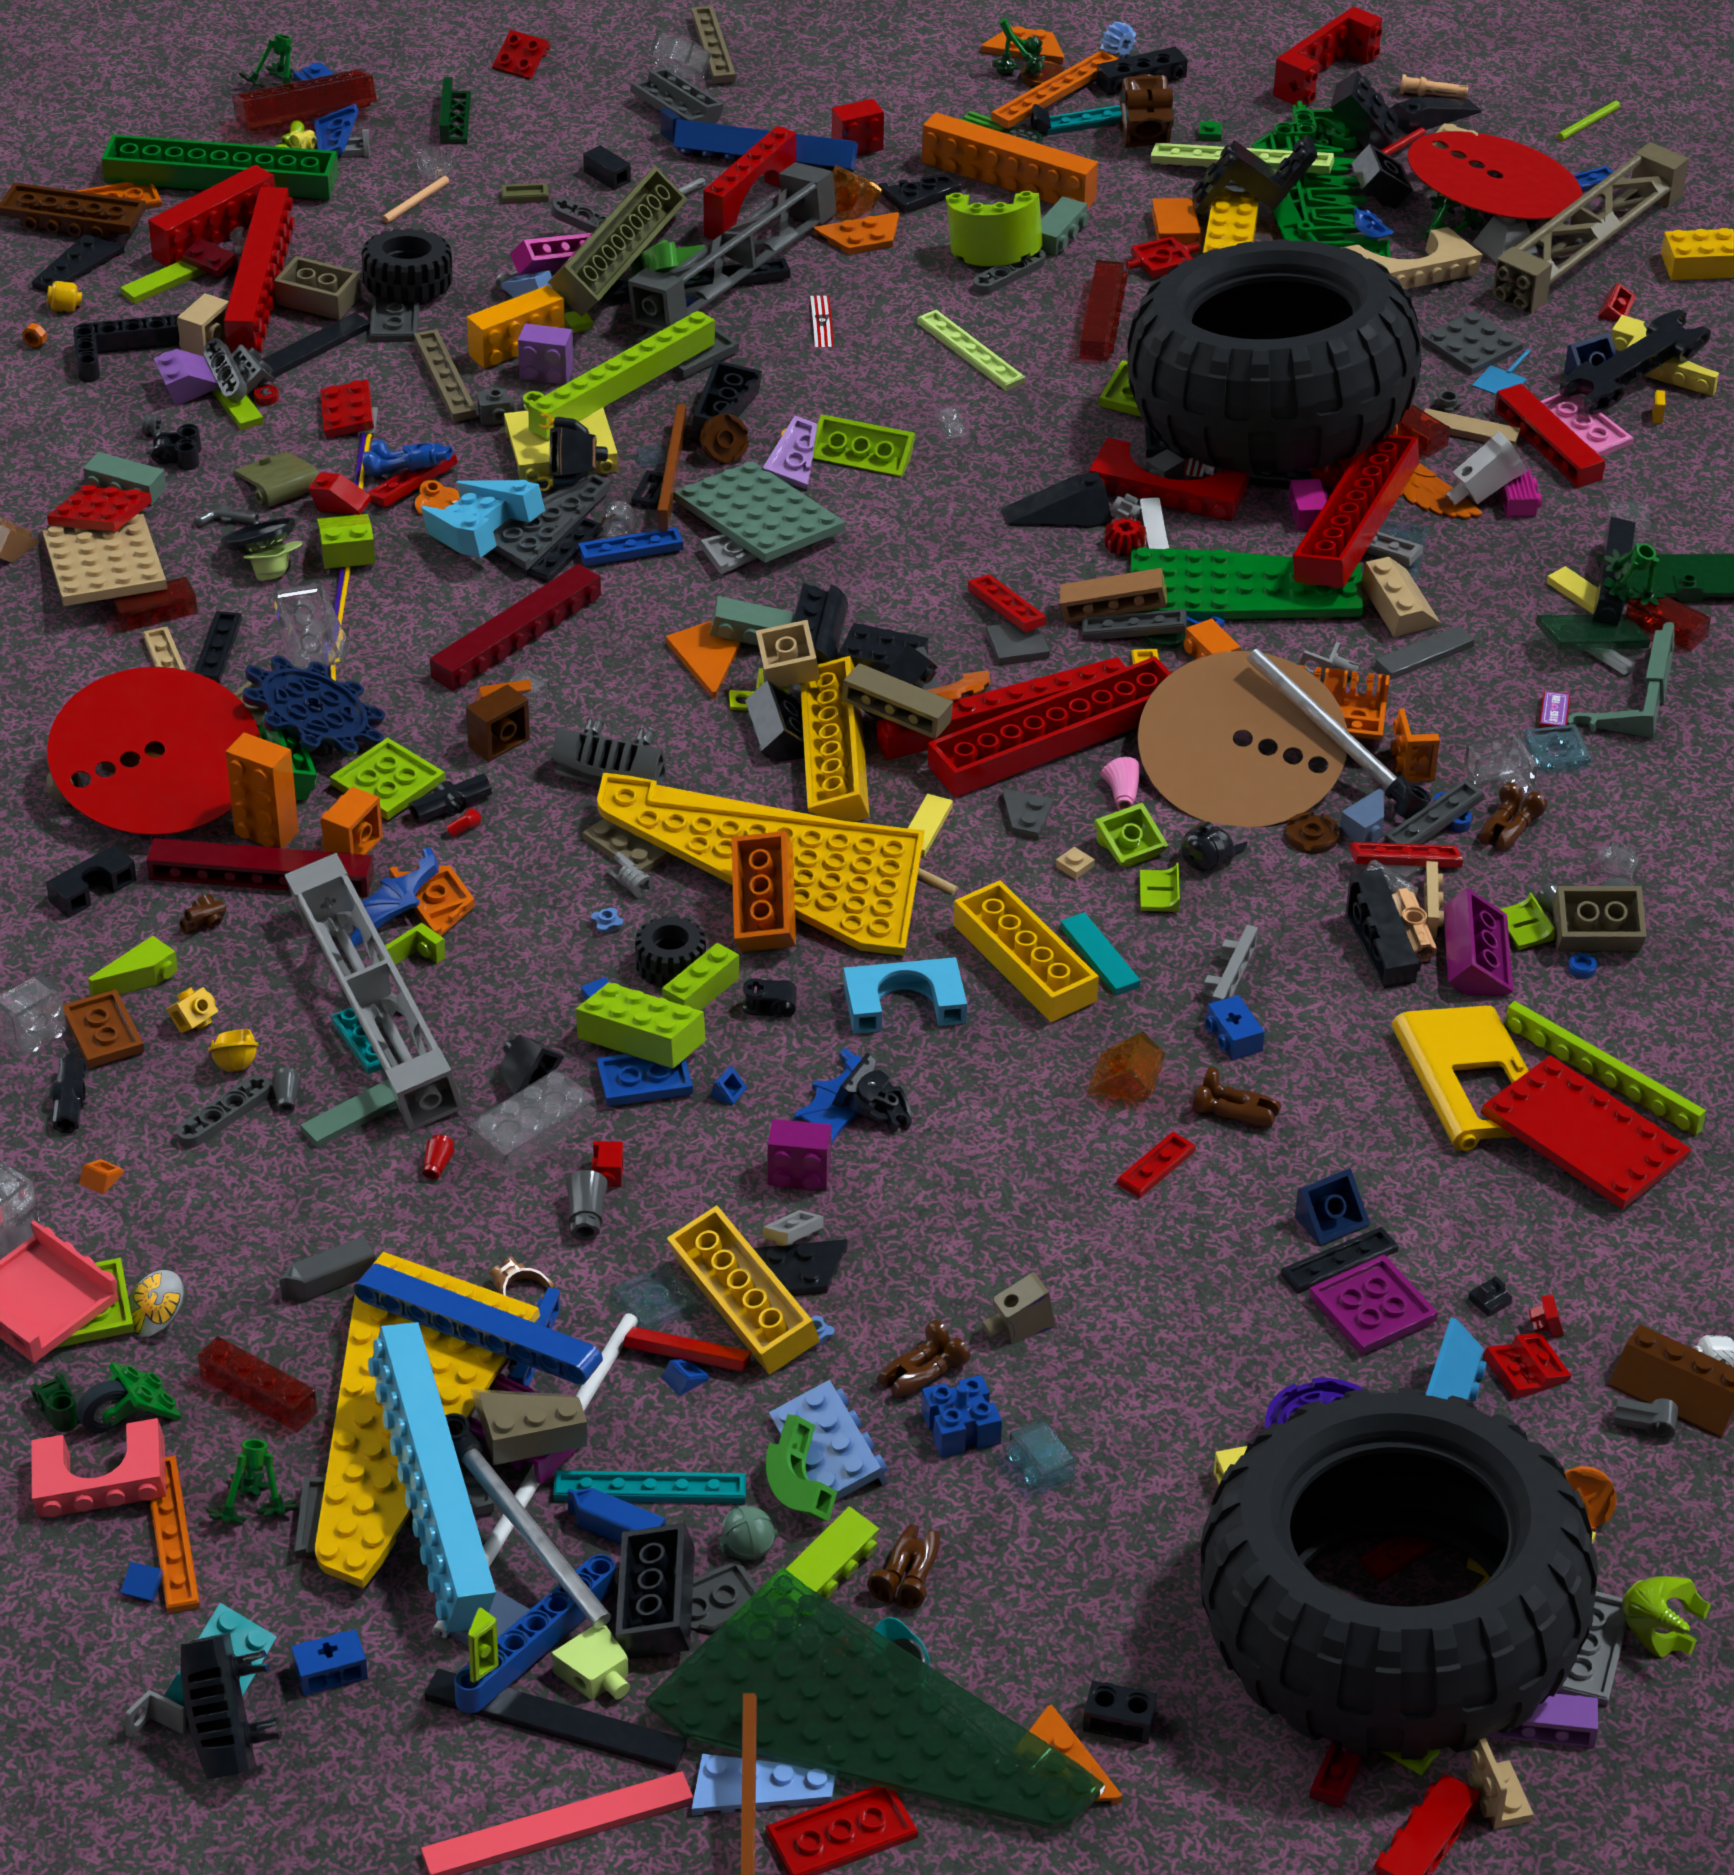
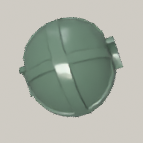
(747, 1534)

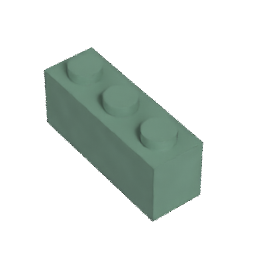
(1062, 224)
(124, 474)
(741, 619)

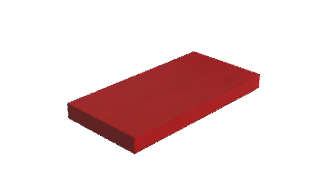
(841, 1831)

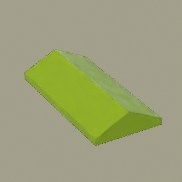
(863, 445)

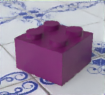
(799, 1154)

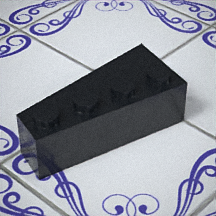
(727, 391)
(1380, 929)

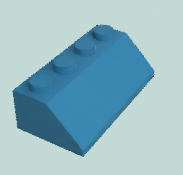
(1457, 1365)

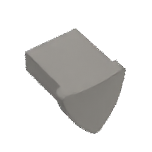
(358, 146)

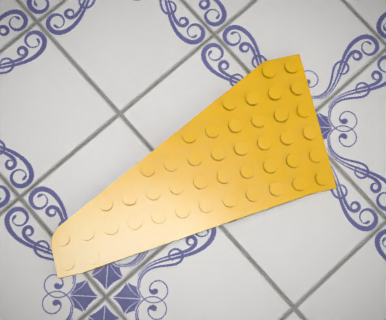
(847, 874)
(362, 1490)

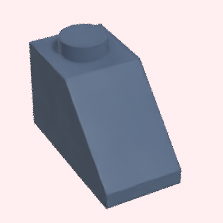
(1364, 819)

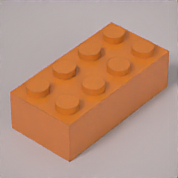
(262, 791)
(763, 891)

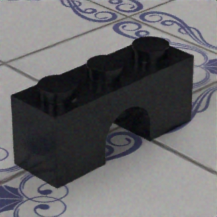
(71, 888)

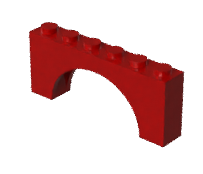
(726, 193)
(1209, 496)

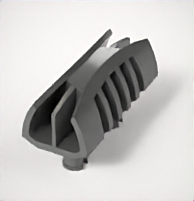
(589, 756)

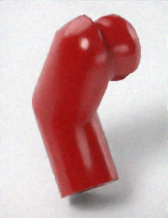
(468, 821)

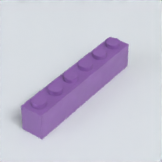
(1560, 1721)

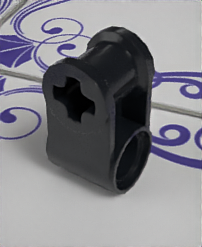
(771, 999)

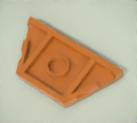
(1050, 46)
(861, 234)
(441, 898)
(1056, 1732)

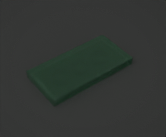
(1583, 633)

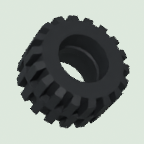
(667, 948)

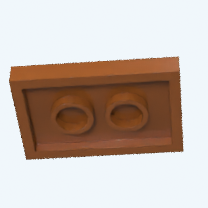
(103, 1028)

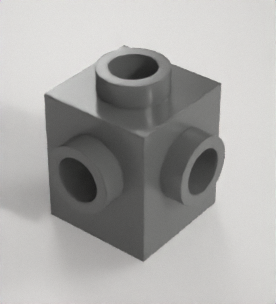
(493, 405)

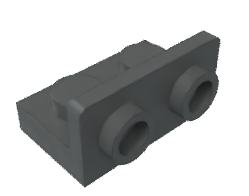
(251, 367)

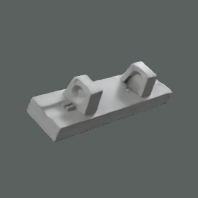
(1238, 955)

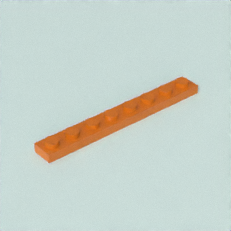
(1050, 90)

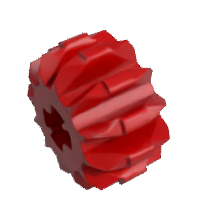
(1124, 535)

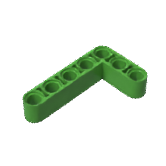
(666, 256)

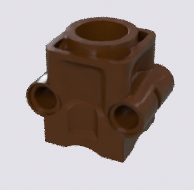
(1146, 110)

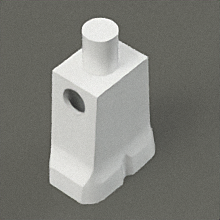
(1487, 470)

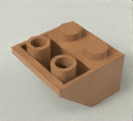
(14, 540)

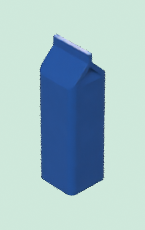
(609, 1515)

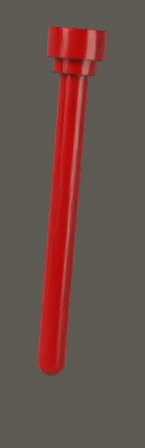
(1401, 143)

